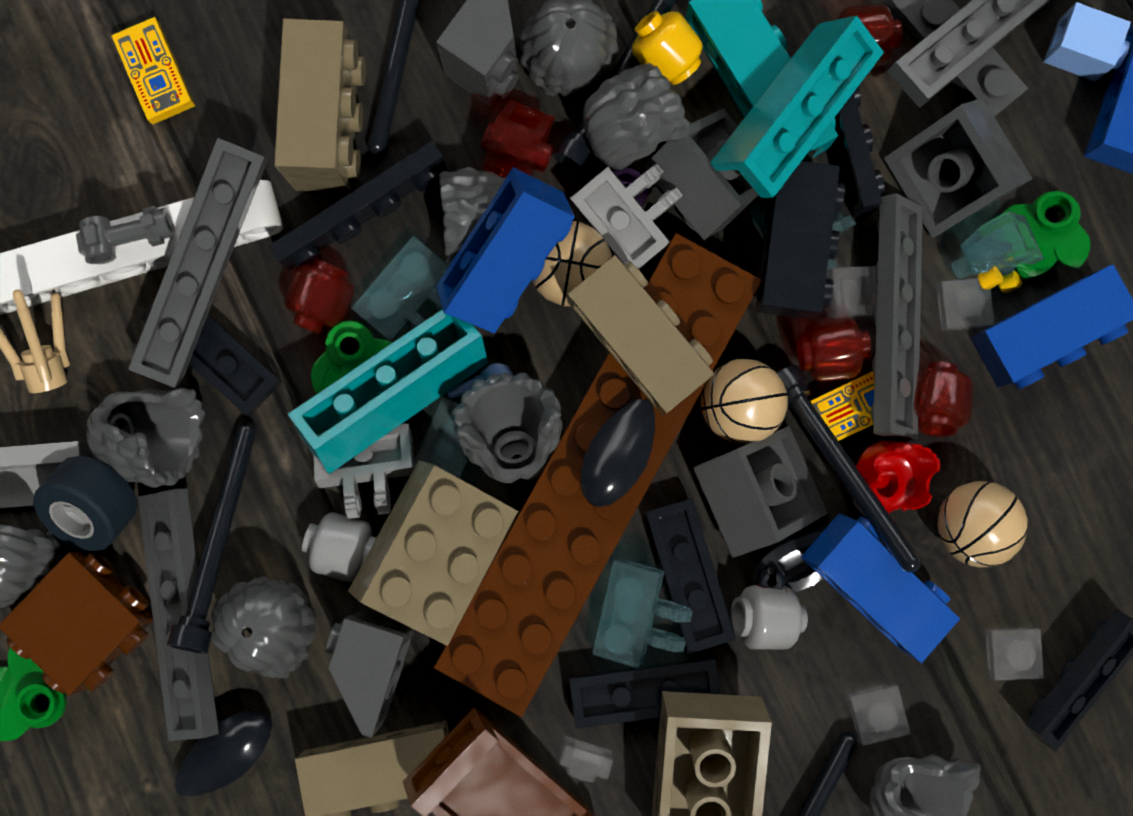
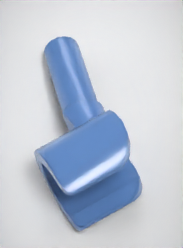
(495, 368)

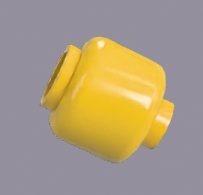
(669, 44)

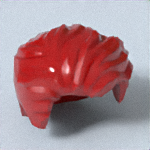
(899, 473)

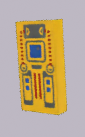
(153, 70)
(848, 406)

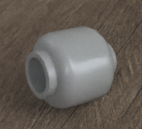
(338, 546)
(768, 618)

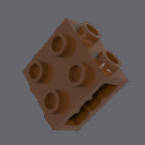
(78, 623)

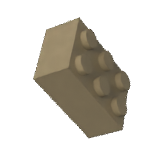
(319, 106)
(432, 552)
(711, 755)

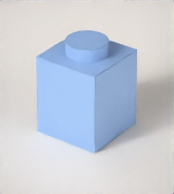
(1088, 42)

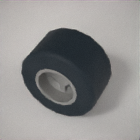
(85, 503)

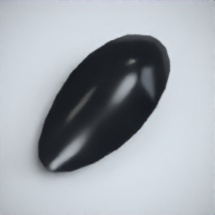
(618, 454)
(783, 565)
(224, 756)

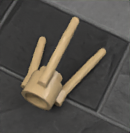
(40, 365)

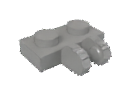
(622, 219)
(383, 460)

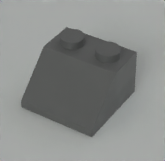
(480, 50)
(958, 166)
(709, 196)
(760, 492)
(368, 665)

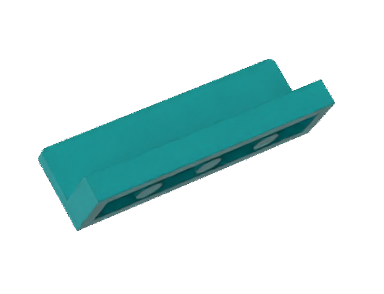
(799, 104)

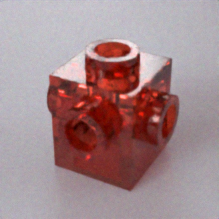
(518, 141)

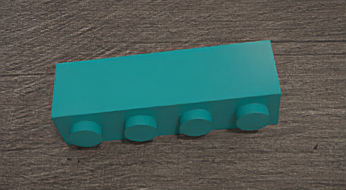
(745, 53)
(389, 389)

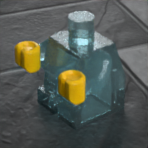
(996, 250)

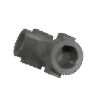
(98, 238)

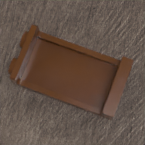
(486, 774)

